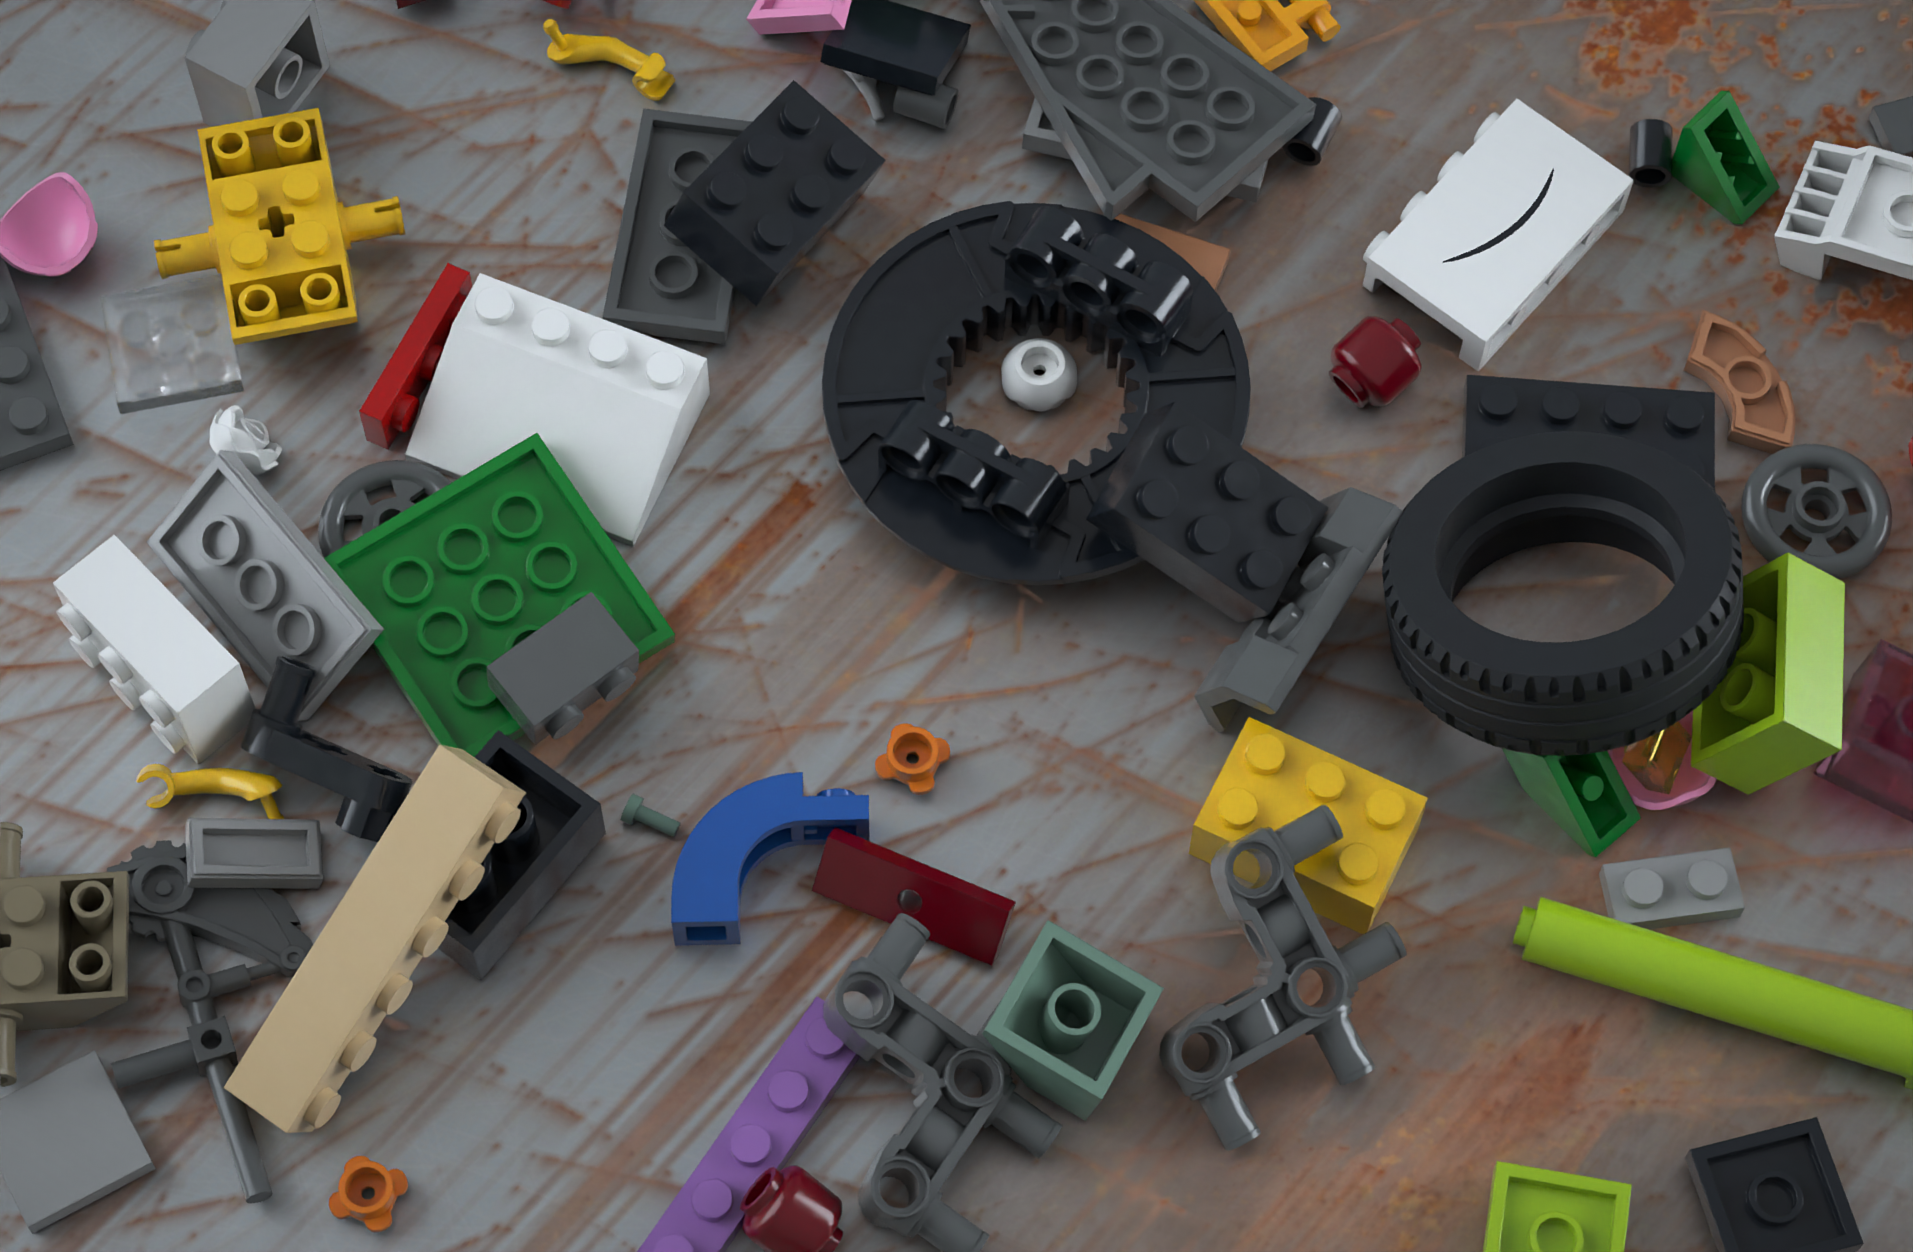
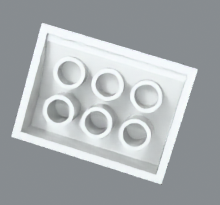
(592, 390)

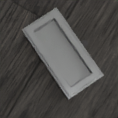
(253, 853)

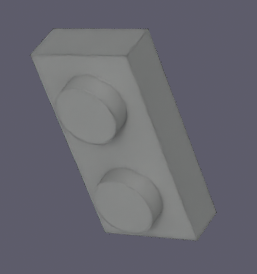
(1673, 889)

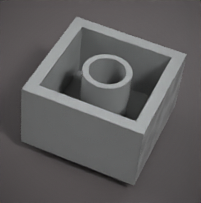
(256, 59)

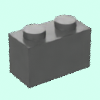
(564, 670)

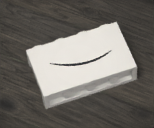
(1498, 229)

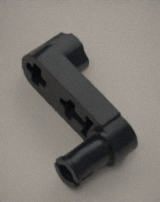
(275, 735)

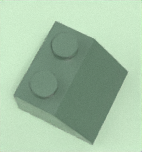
(1070, 1019)

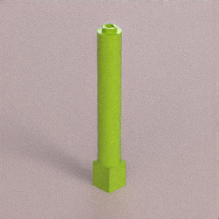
(1718, 985)

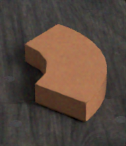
(1746, 381)

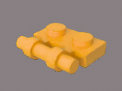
(1268, 29)

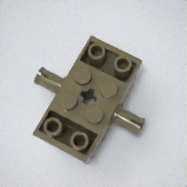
(57, 948)

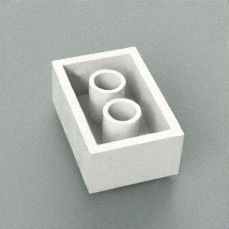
(153, 651)

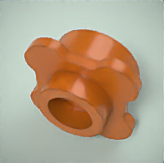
(912, 740)
(364, 1174)

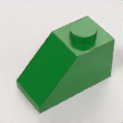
(1579, 795)

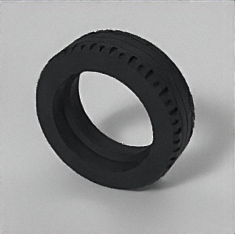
(1576, 692)

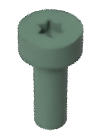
(636, 811)

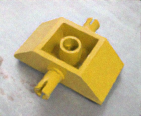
(277, 228)

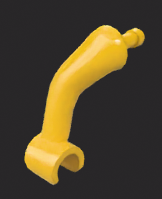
(575, 49)
(214, 781)

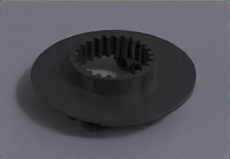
(971, 277)

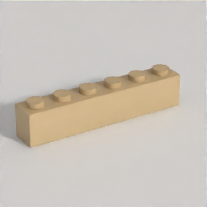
(376, 941)

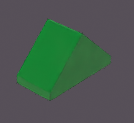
(1723, 161)

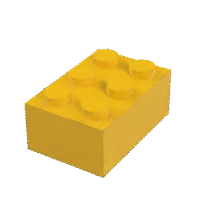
(1280, 778)

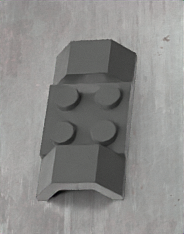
(1279, 645)

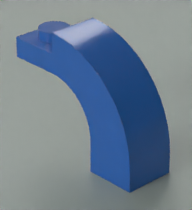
(739, 837)

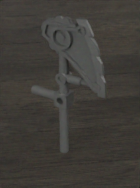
(238, 918)

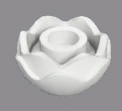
(1036, 391)
(245, 438)

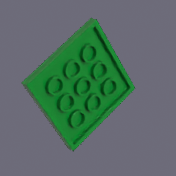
(479, 575)

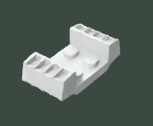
(1851, 209)

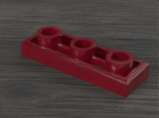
(884, 886)

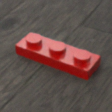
(396, 395)

